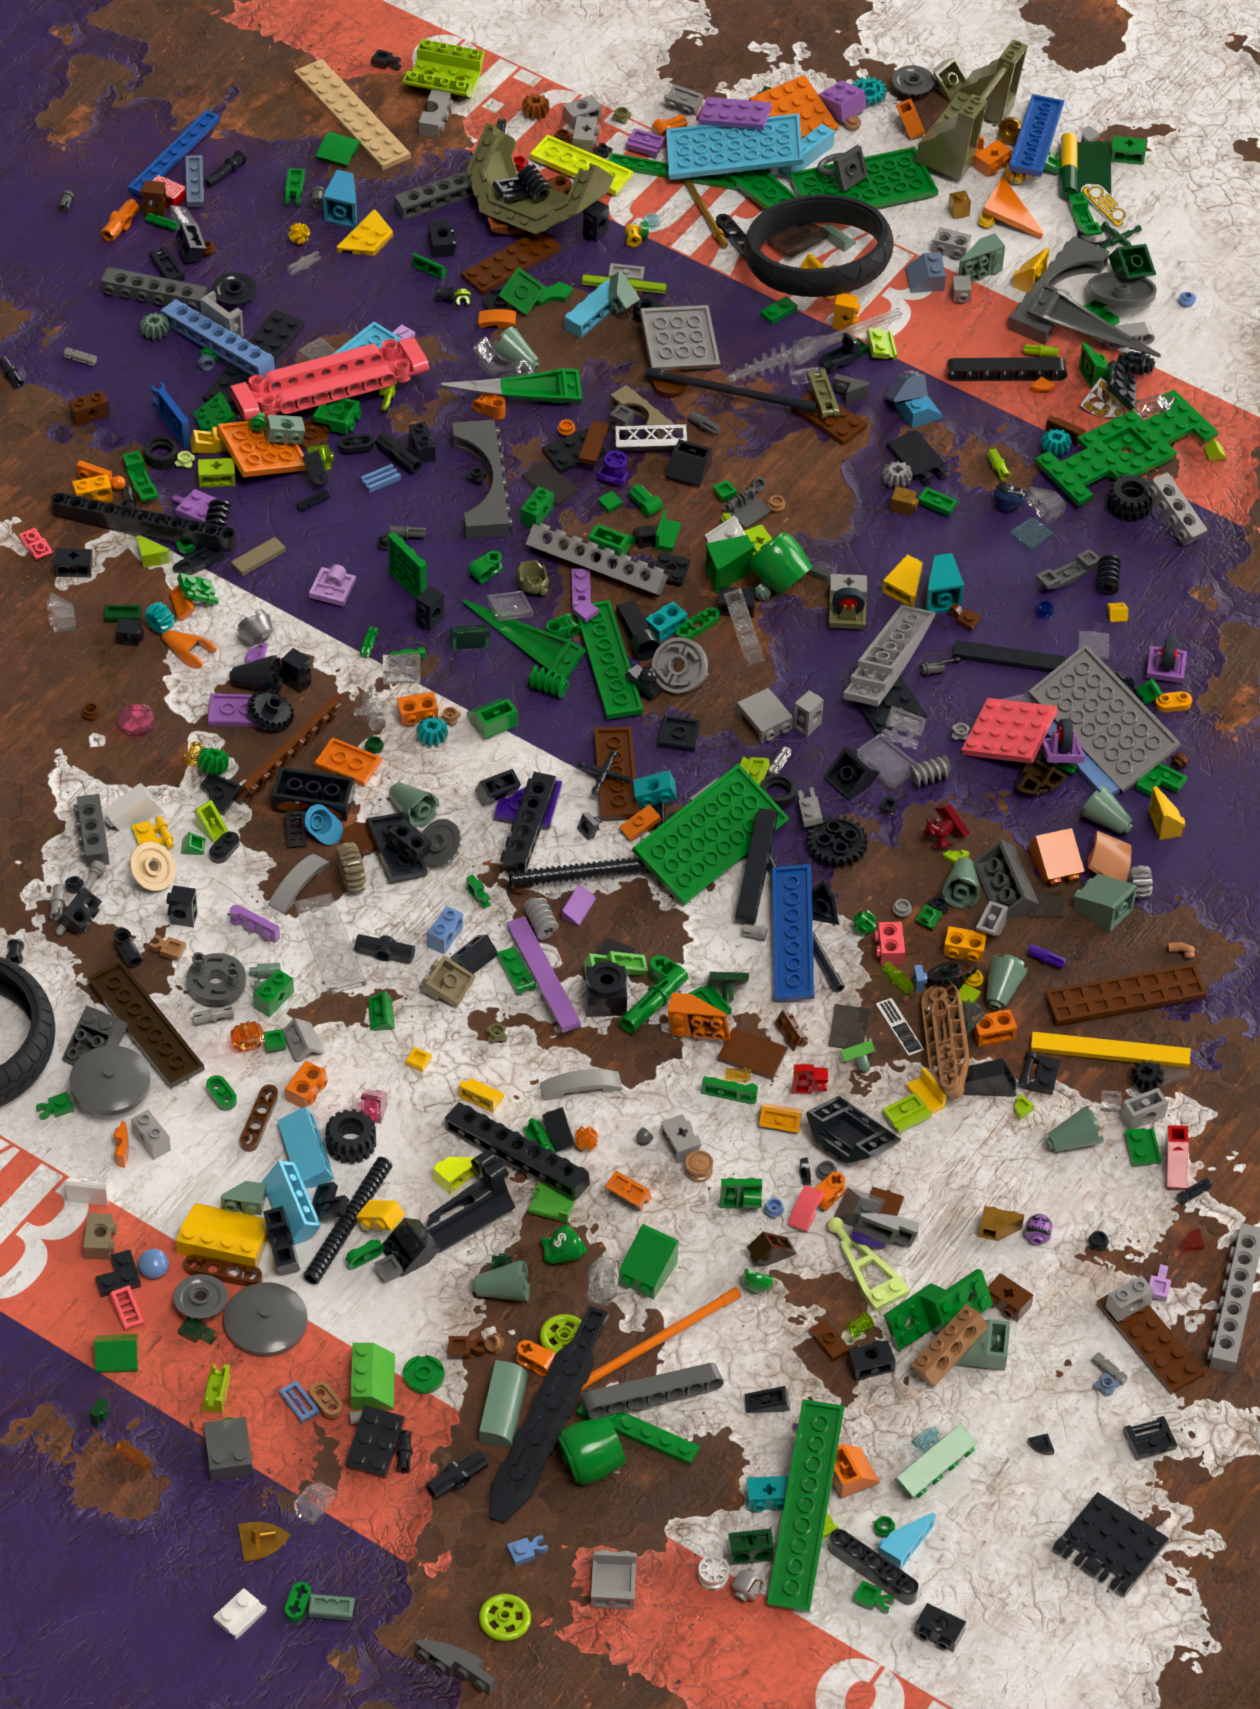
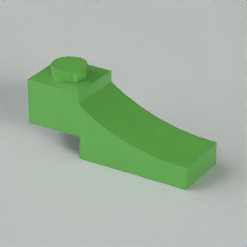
(634, 963)

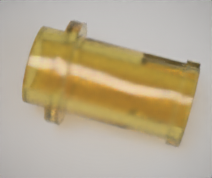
(738, 1074)

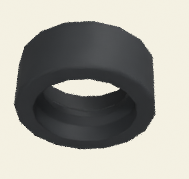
(160, 462)
(782, 781)

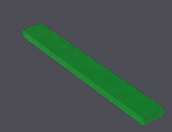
(661, 169)

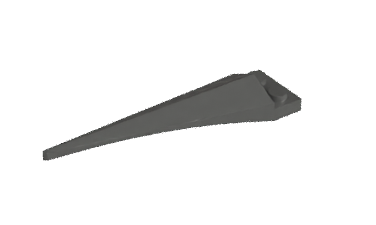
(1063, 311)

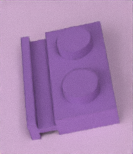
(645, 142)

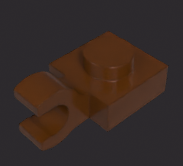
(965, 619)

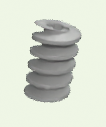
(929, 770)
(541, 917)

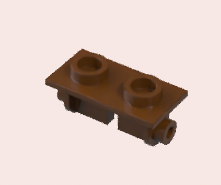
(789, 1029)

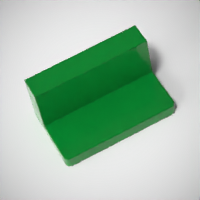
(667, 534)

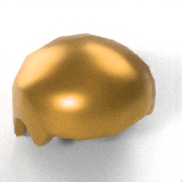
(1009, 130)

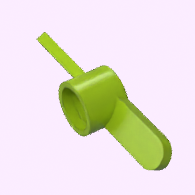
(387, 392)

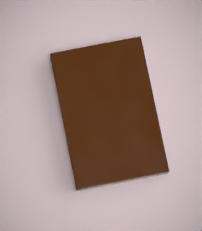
(753, 1052)

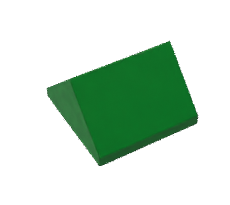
(116, 1353)

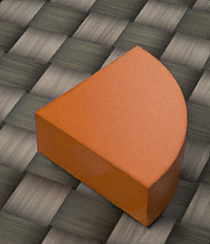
(1042, 385)

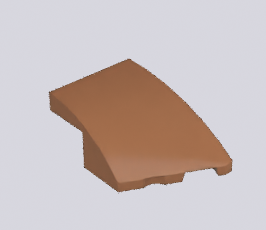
(1110, 857)

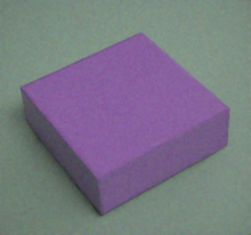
(585, 611)

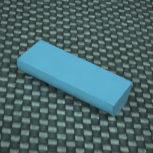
(306, 1147)
(288, 1190)

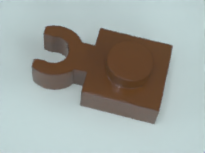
(461, 1347)

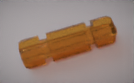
(133, 1454)

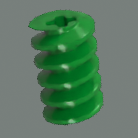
(548, 683)

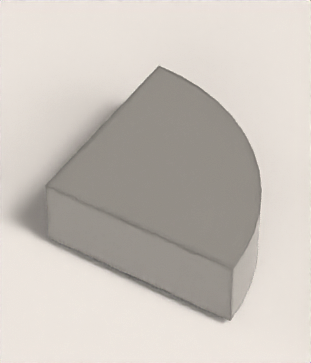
(1090, 134)

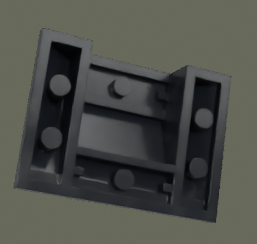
(848, 1131)

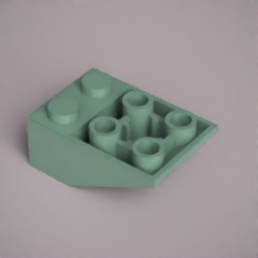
(983, 258)
(990, 1348)

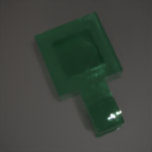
(196, 1330)

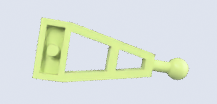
(882, 1294)

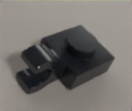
(384, 58)

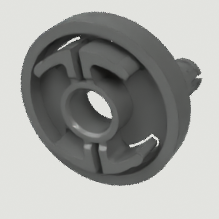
(212, 966)

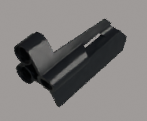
(483, 1200)

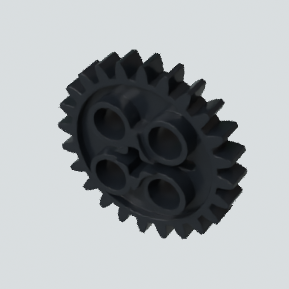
(837, 841)

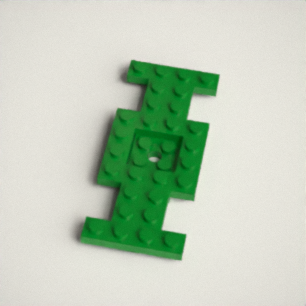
(1144, 439)

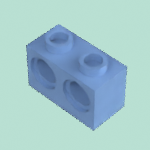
(445, 930)

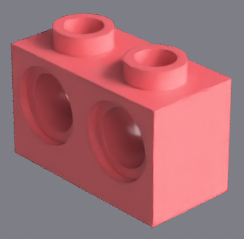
(890, 943)

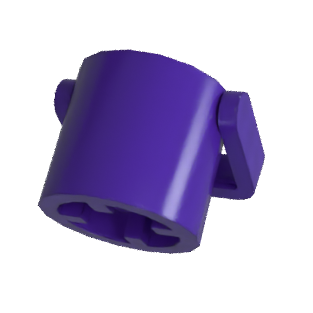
(614, 468)

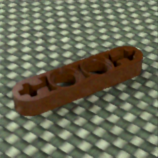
(261, 1118)
(224, 1268)

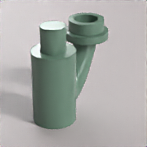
(263, 970)

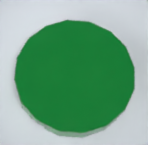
(423, 1374)

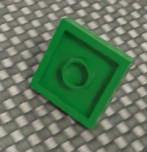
(522, 291)

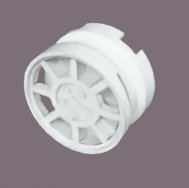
(713, 1573)

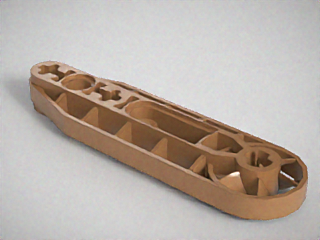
(940, 1011)

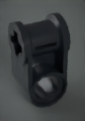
(315, 464)

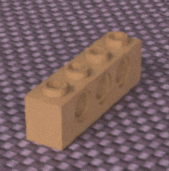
(949, 1345)

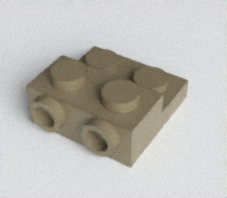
(447, 981)

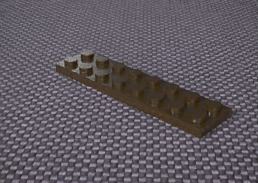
(146, 1024)

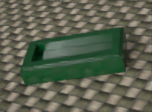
(114, 612)

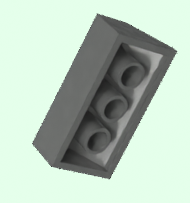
(1006, 879)

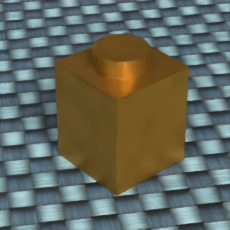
(959, 204)
(904, 501)

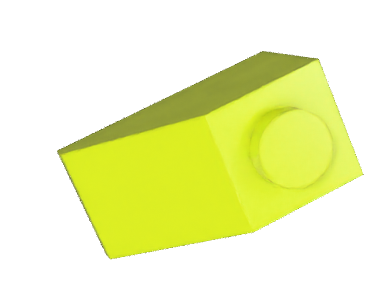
(453, 1172)

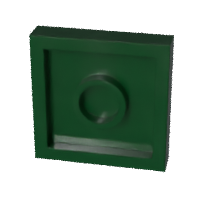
(728, 980)

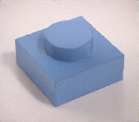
(919, 978)

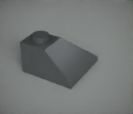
(855, 1203)

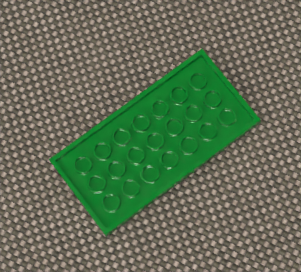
(890, 180)
(706, 835)

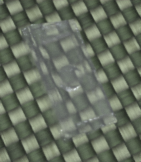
(181, 215)
(800, 375)

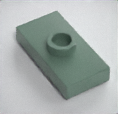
(331, 1607)

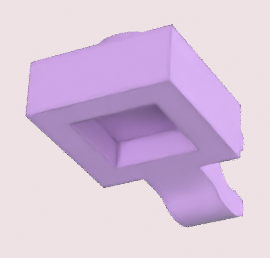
(1160, 1284)

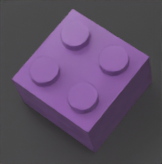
(843, 100)

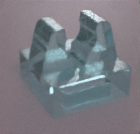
(927, 1435)

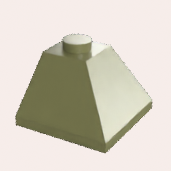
(950, 77)

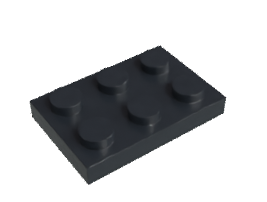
(1121, 385)
(566, 451)
(375, 1441)

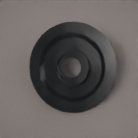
(234, 288)
(270, 710)
(952, 972)

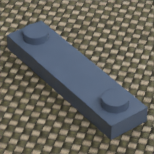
(194, 181)

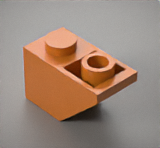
(910, 119)

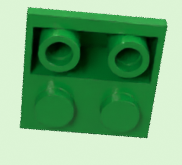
(611, 539)
(494, 717)

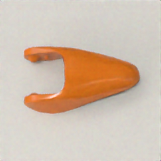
(183, 642)

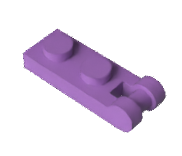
(580, 586)
(254, 923)

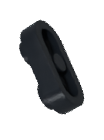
(356, 443)
(226, 844)

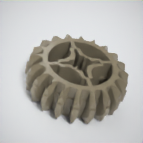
(351, 868)

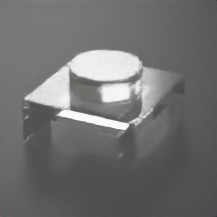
(1111, 1101)

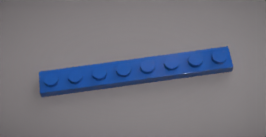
(176, 150)

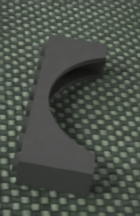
(1074, 259)
(491, 515)

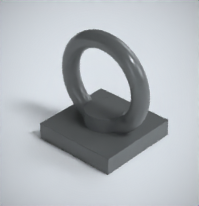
(848, 165)

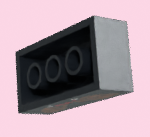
(302, 789)

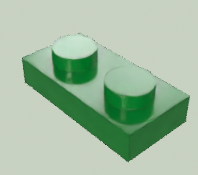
(778, 310)
(937, 501)

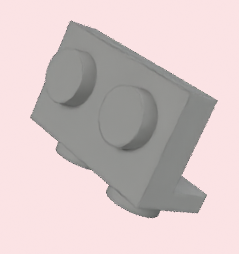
(684, 98)

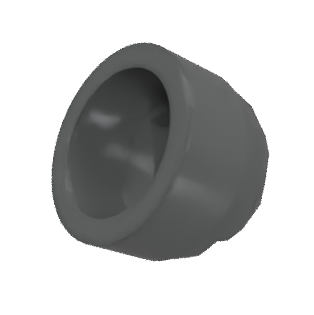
(759, 488)
(644, 1136)

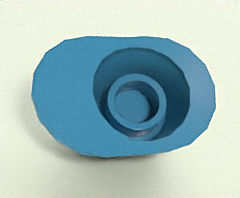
(323, 824)

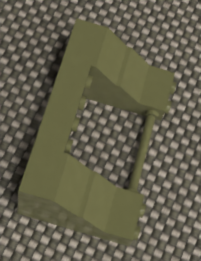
(985, 94)

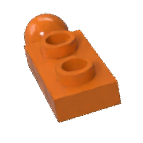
(87, 470)

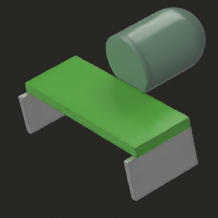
(858, 1052)

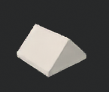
(88, 1189)

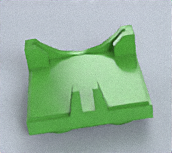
(551, 1203)

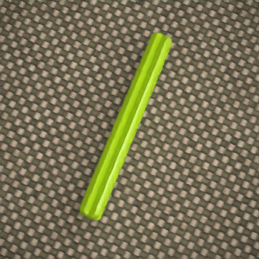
(636, 284)

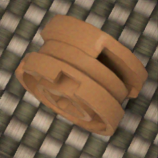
(699, 1166)

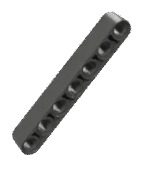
(652, 1390)

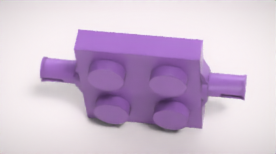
(193, 506)

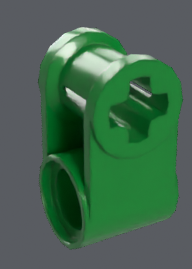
(485, 568)
(562, 626)

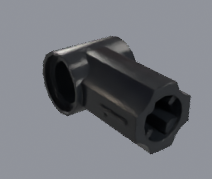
(127, 948)

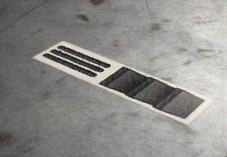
(900, 1026)

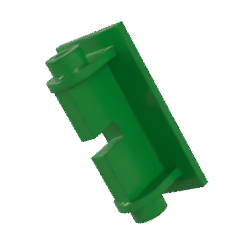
(537, 1133)

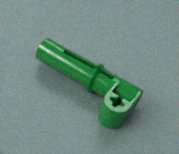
(668, 980)

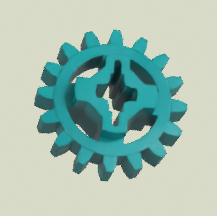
(871, 89)

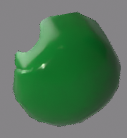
(756, 1281)

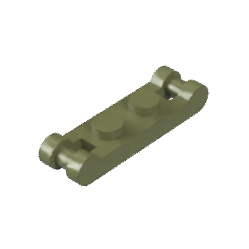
(823, 393)

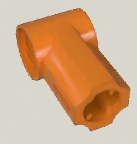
(661, 125)

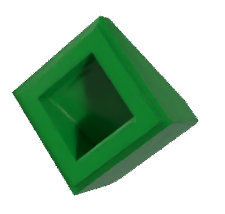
(193, 844)

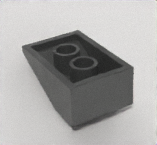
(228, 1449)

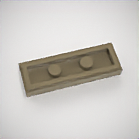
(258, 556)

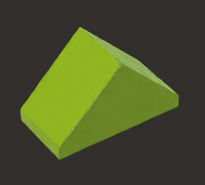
(152, 553)
(210, 821)

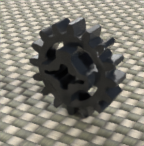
(1136, 362)

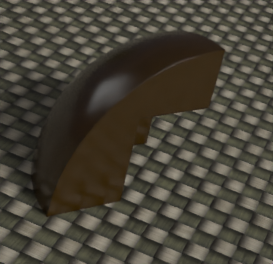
(1039, 778)

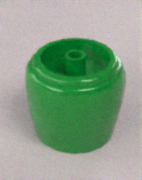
(780, 562)
(591, 1449)

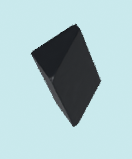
(558, 1130)

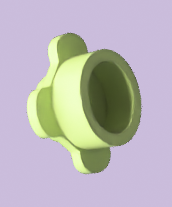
(185, 459)

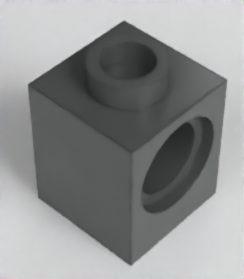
(621, 417)

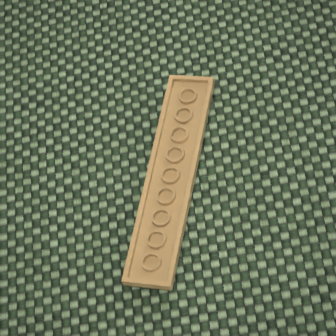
(352, 114)

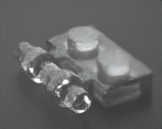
(905, 722)

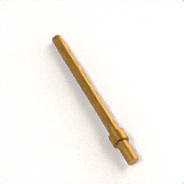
(718, 233)

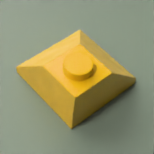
(1030, 271)
(1165, 816)

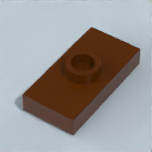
(829, 1340)

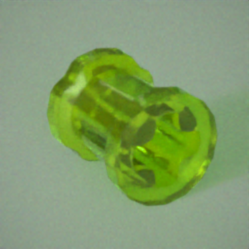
(860, 1324)

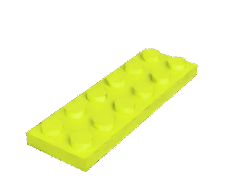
(570, 158)

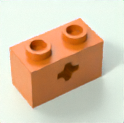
(992, 158)

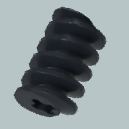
(534, 182)
(218, 512)
(1108, 575)

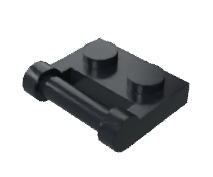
(1045, 1076)
(1153, 1442)

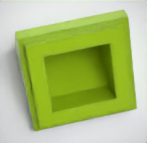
(1214, 451)

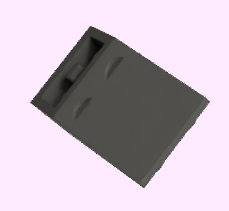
(94, 1031)

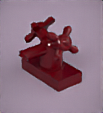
(950, 823)

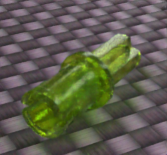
(898, 977)

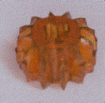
(247, 1036)

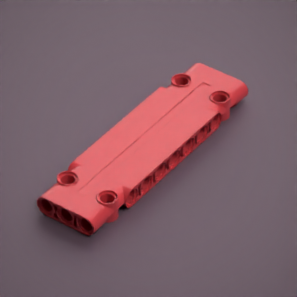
(330, 378)

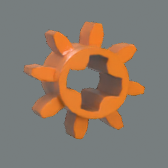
(586, 1138)

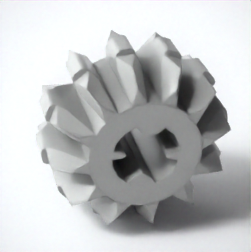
(897, 475)
(1142, 878)

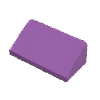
(578, 906)

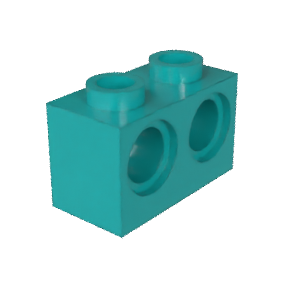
(666, 620)

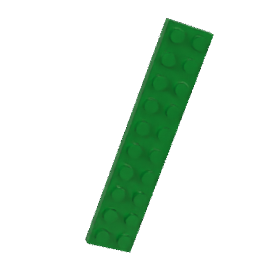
(806, 1506)

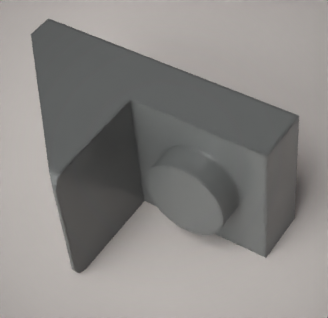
(853, 388)

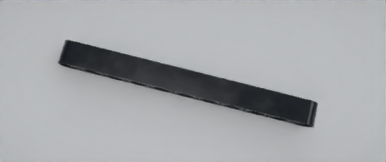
(143, 522)

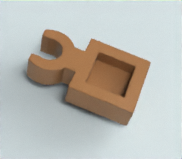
(169, 949)

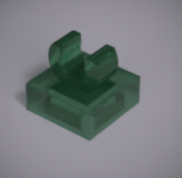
(501, 1260)

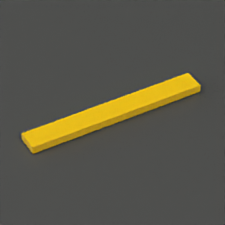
(1110, 1049)

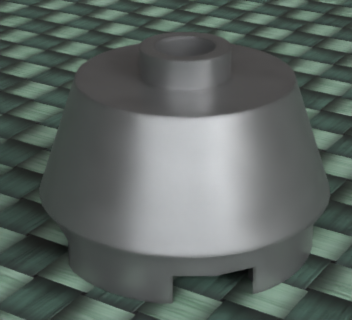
(256, 628)

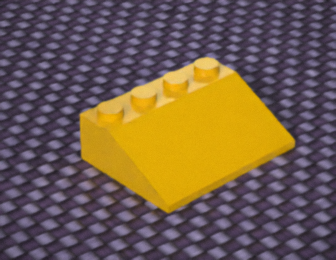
(222, 1235)

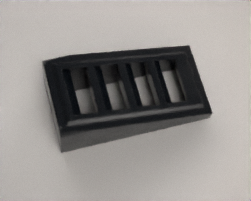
(295, 816)

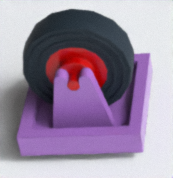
(1167, 662)
(1063, 745)

